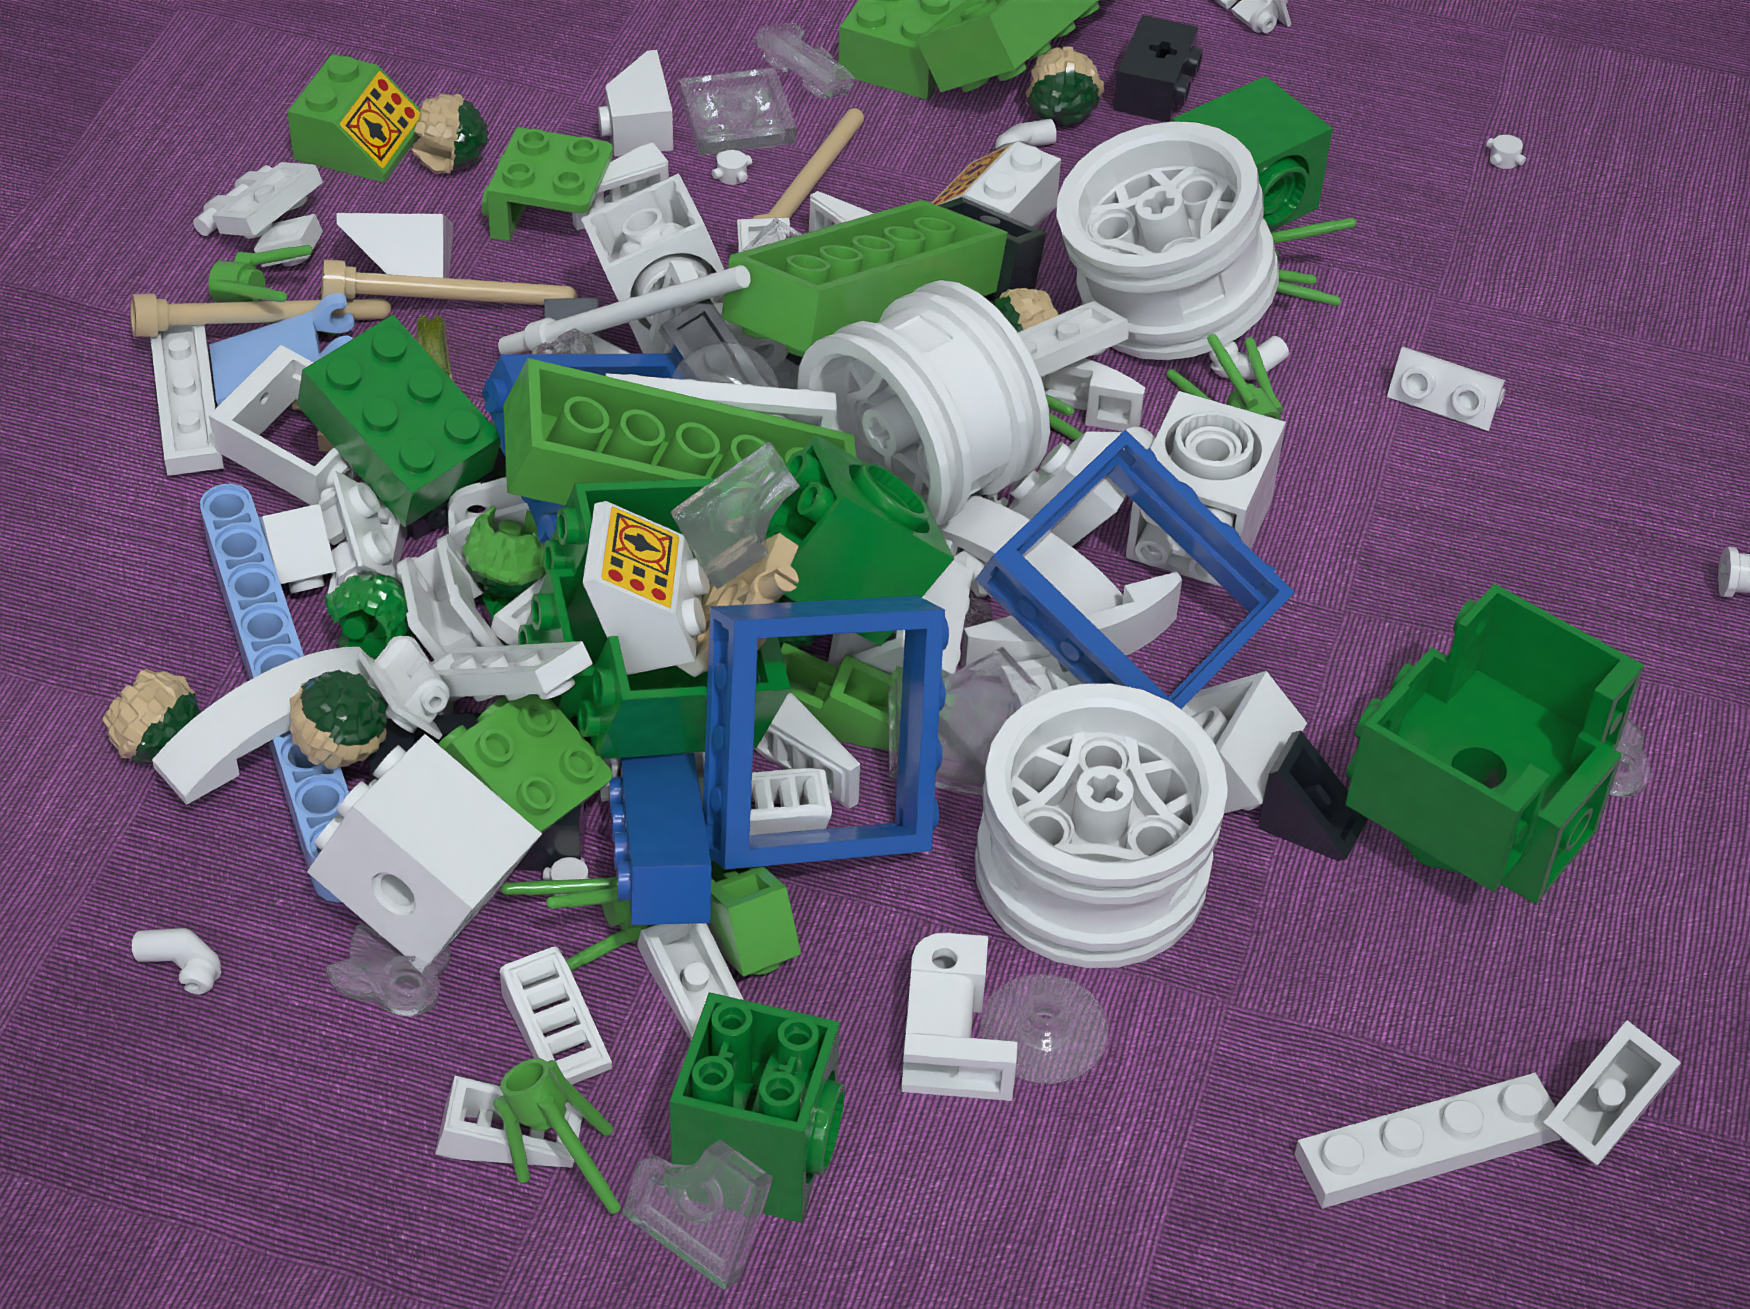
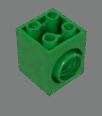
(1284, 141)
(857, 531)
(765, 1089)

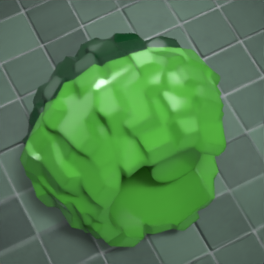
(504, 559)

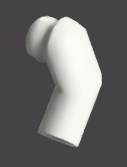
(1030, 133)
(1272, 353)
(183, 947)

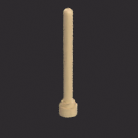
(816, 166)
(345, 280)
(155, 315)

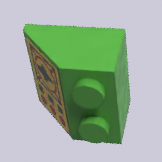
(353, 120)

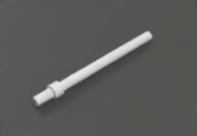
(627, 310)

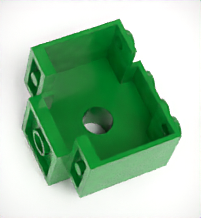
(646, 710)
(1499, 748)

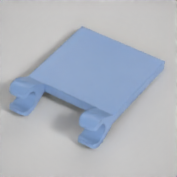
(240, 355)

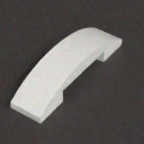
(1107, 395)
(987, 526)
(1144, 614)
(254, 713)

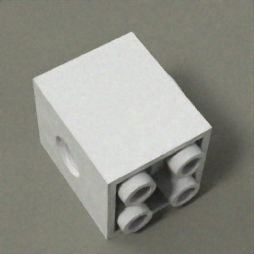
(641, 237)
(1226, 460)
(420, 849)

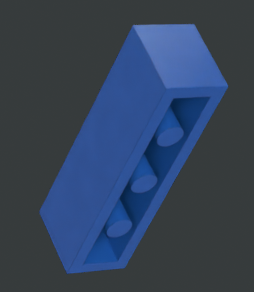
(660, 840)

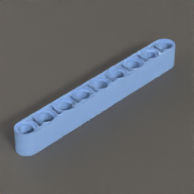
(266, 641)

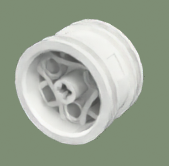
(1170, 237)
(936, 394)
(1075, 807)

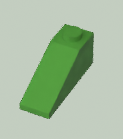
(751, 919)

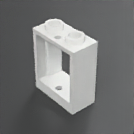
(252, 409)

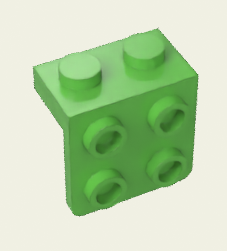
(545, 173)
(530, 758)

